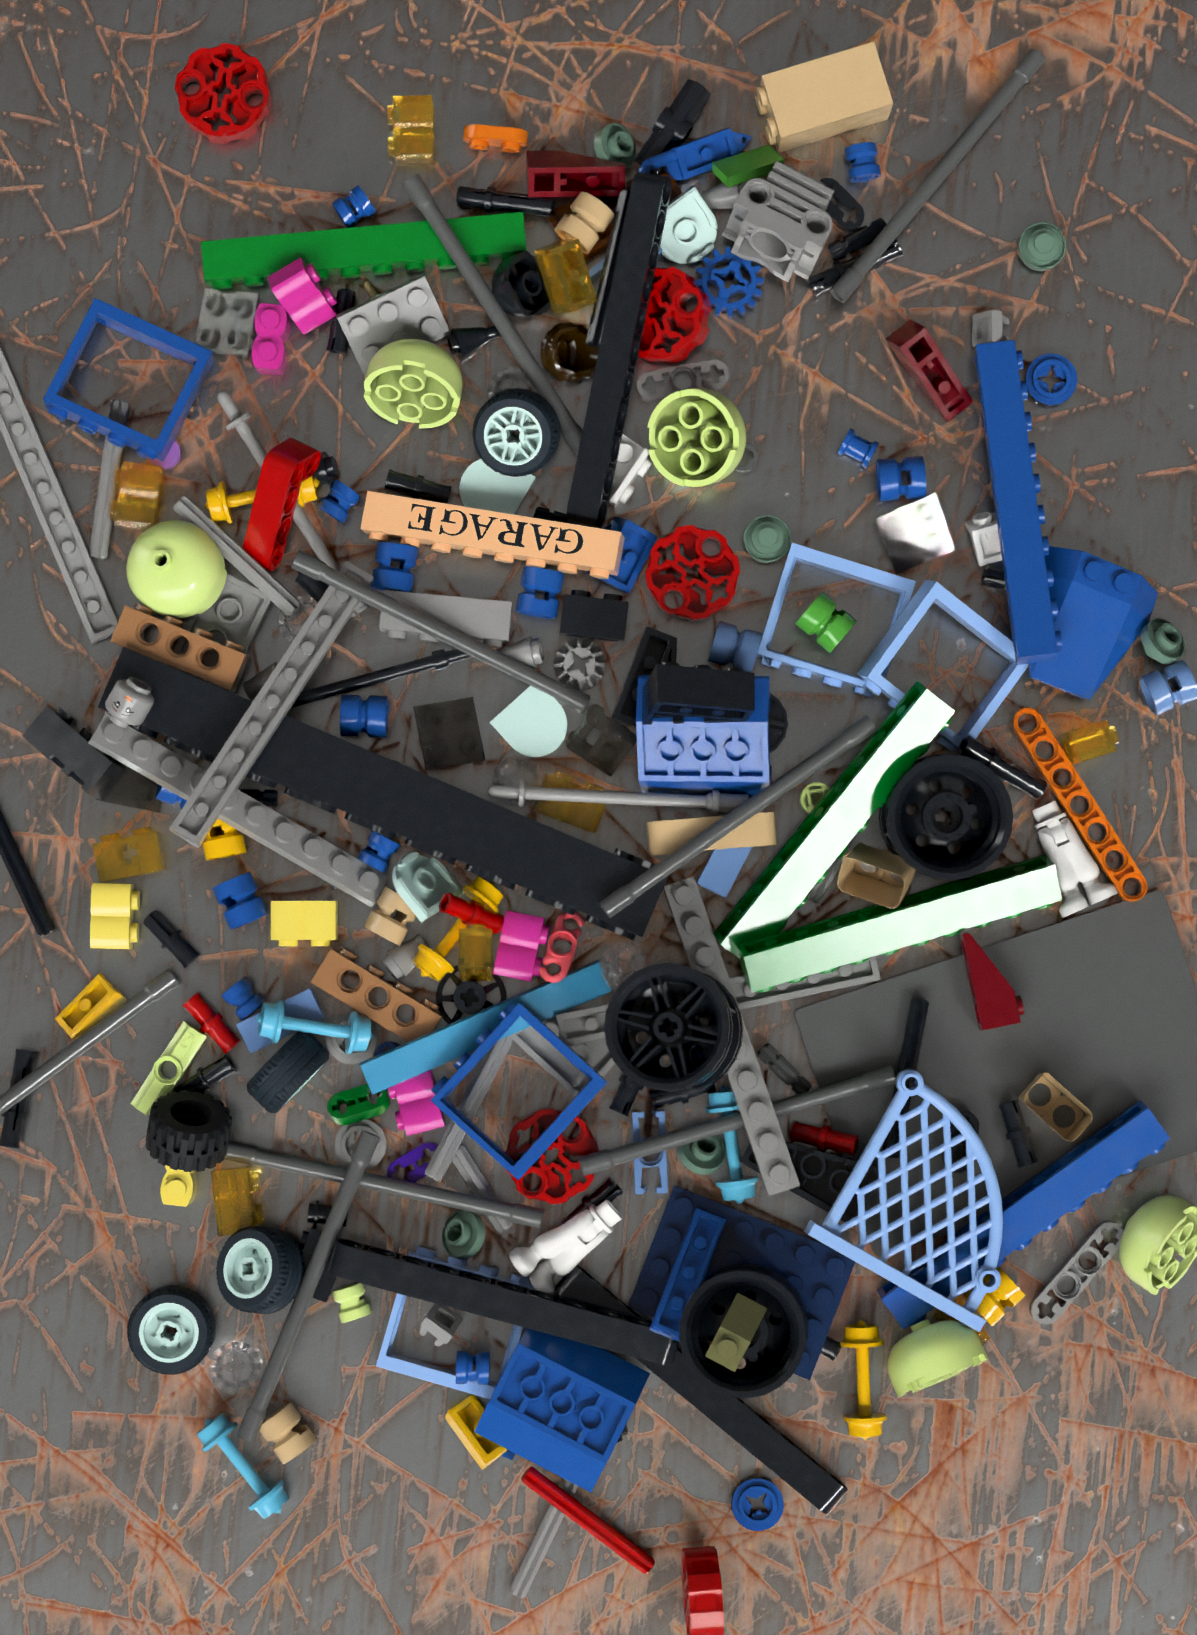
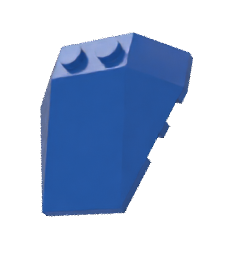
(1098, 619)

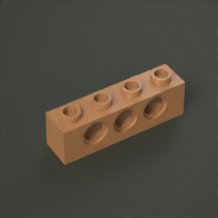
(130, 634)
(330, 979)

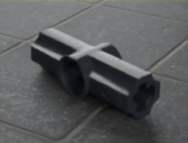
(675, 122)

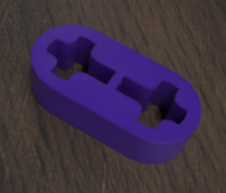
(411, 1158)

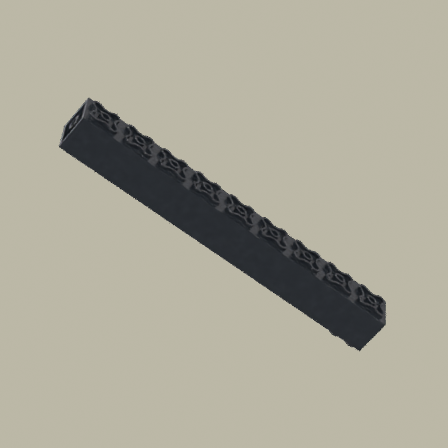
(396, 800)

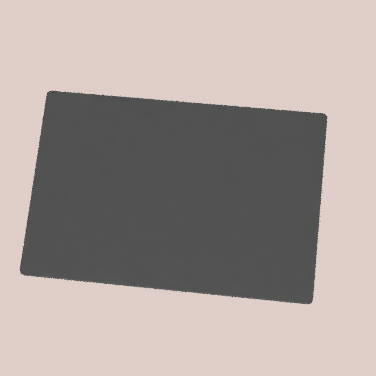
(1102, 1015)

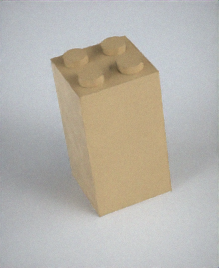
(824, 97)

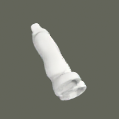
(1071, 860)
(564, 1245)

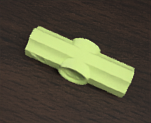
(179, 1051)

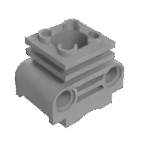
(781, 222)

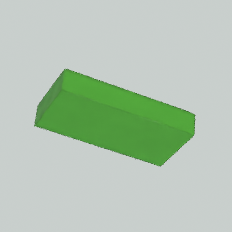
(746, 165)

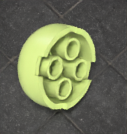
(411, 376)
(696, 437)
(188, 579)
(1152, 1237)
(933, 1355)

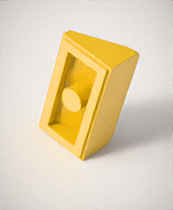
(90, 1006)
(464, 1420)

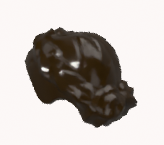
(567, 354)

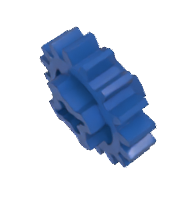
(741, 288)

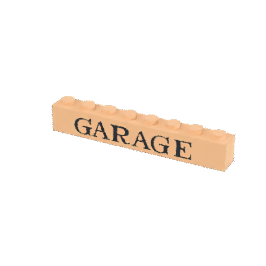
(492, 533)

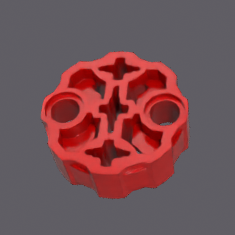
(251, 80)
(680, 289)
(692, 541)
(550, 1189)
(702, 1591)

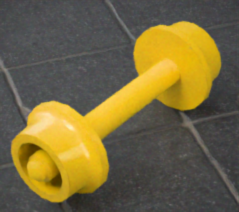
(220, 503)
(432, 961)
(864, 1422)

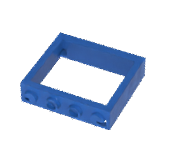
(149, 334)
(554, 1129)

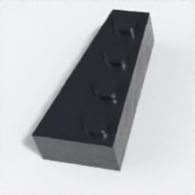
(821, 1176)

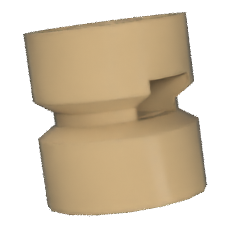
(587, 218)
(383, 924)
(287, 1433)

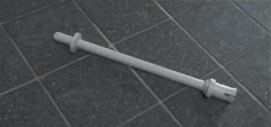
(239, 422)
(712, 802)

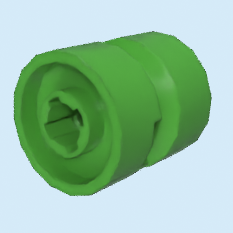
(826, 622)

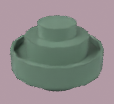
(615, 144)
(1042, 246)
(767, 539)
(1162, 641)
(703, 1155)
(463, 1234)

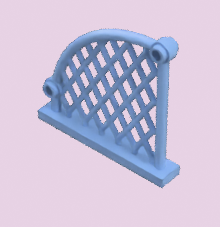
(830, 1230)

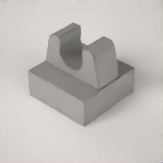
(988, 327)
(441, 1323)

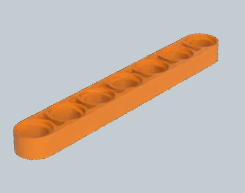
(1078, 788)

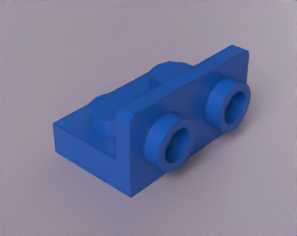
(635, 551)

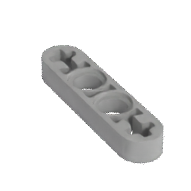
(1072, 1268)

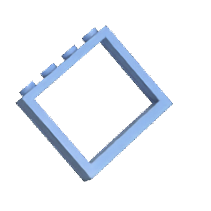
(838, 566)
(927, 594)
(435, 1373)

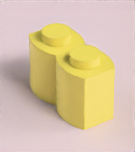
(113, 915)
(304, 921)
(178, 1187)

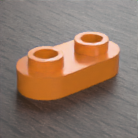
(507, 138)

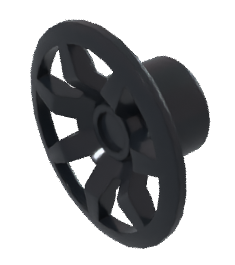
(468, 996)

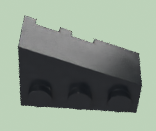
(652, 649)
(698, 692)
(69, 749)

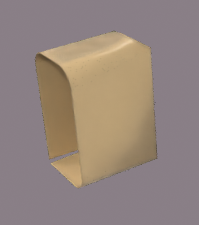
(866, 885)
(1081, 1121)

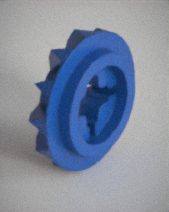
(1062, 370)
(759, 1519)

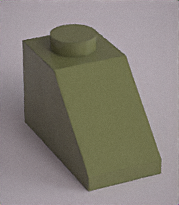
(736, 1332)

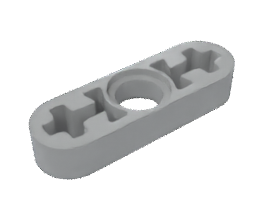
(657, 376)

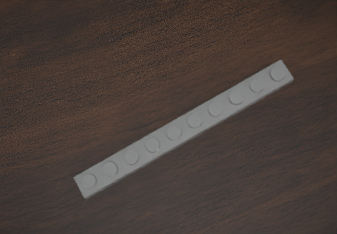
(53, 509)
(267, 711)
(242, 812)
(588, 1023)
(745, 1074)

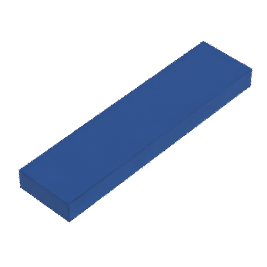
(687, 1271)

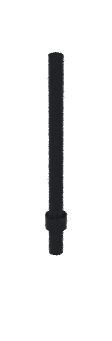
(438, 660)

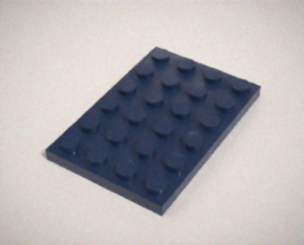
(807, 1264)

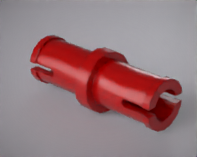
(470, 912)
(211, 1023)
(824, 1138)

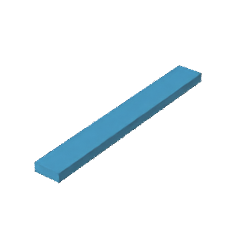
(460, 1036)

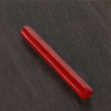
(588, 1520)

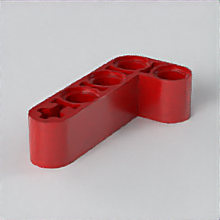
(276, 500)

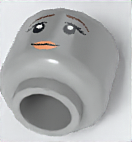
(129, 702)

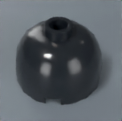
(520, 286)

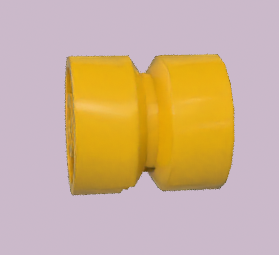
(225, 845)
(994, 1303)

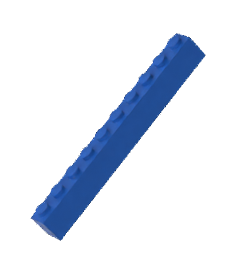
(1016, 502)
(1043, 1201)

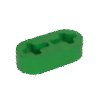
(357, 1105)

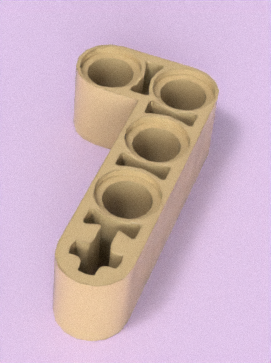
(669, 835)

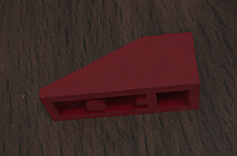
(567, 174)
(929, 368)
(991, 993)

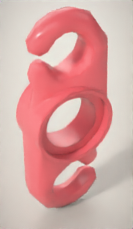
(563, 960)

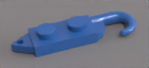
(697, 155)

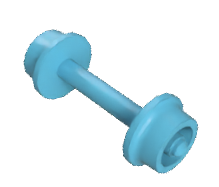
(356, 1033)
(736, 1187)
(270, 1498)

